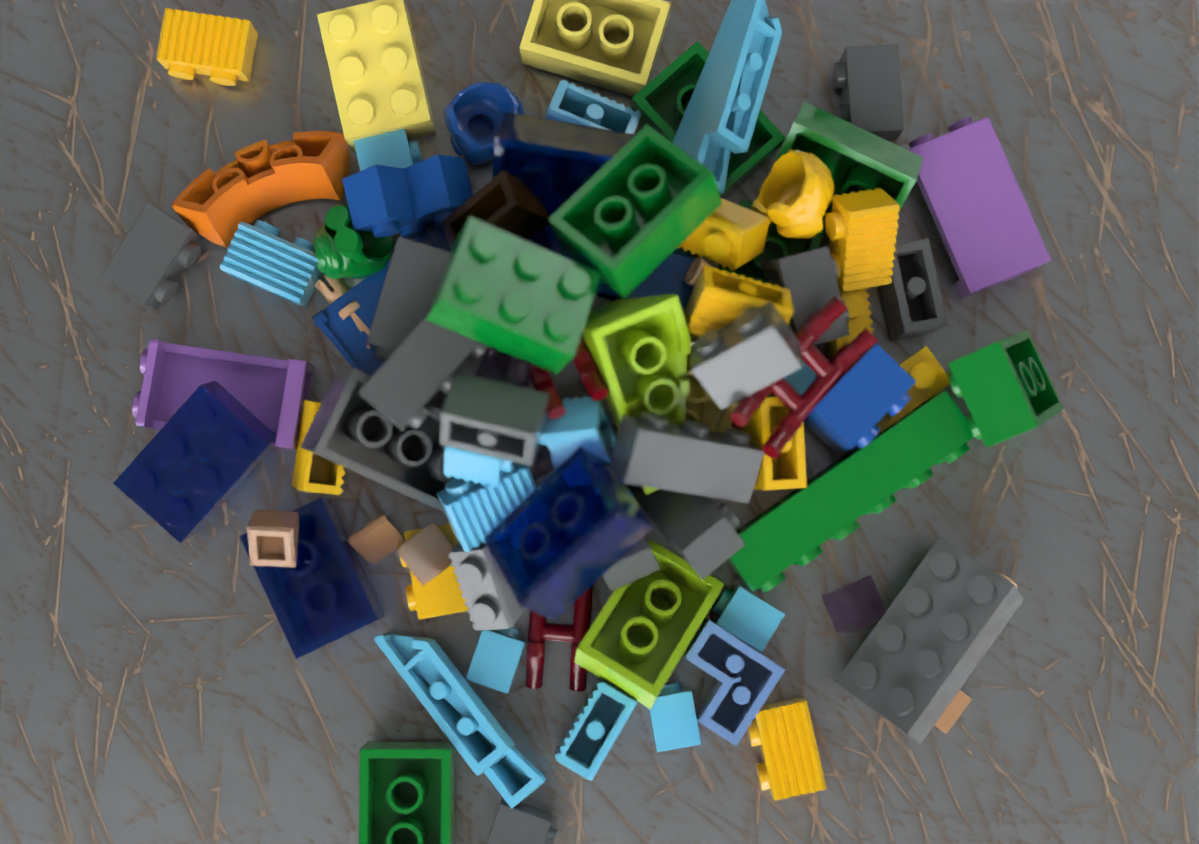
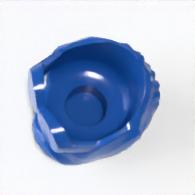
(476, 118)

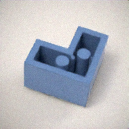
(742, 681)

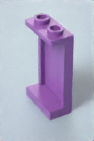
(977, 206)
(265, 386)

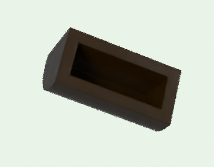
(502, 204)

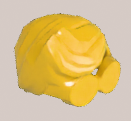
(796, 194)

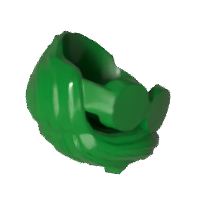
(349, 252)

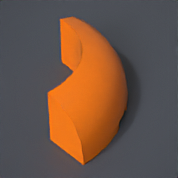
(263, 181)

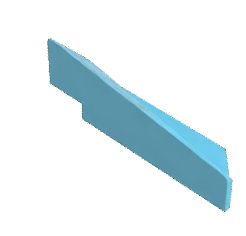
(730, 88)
(461, 715)

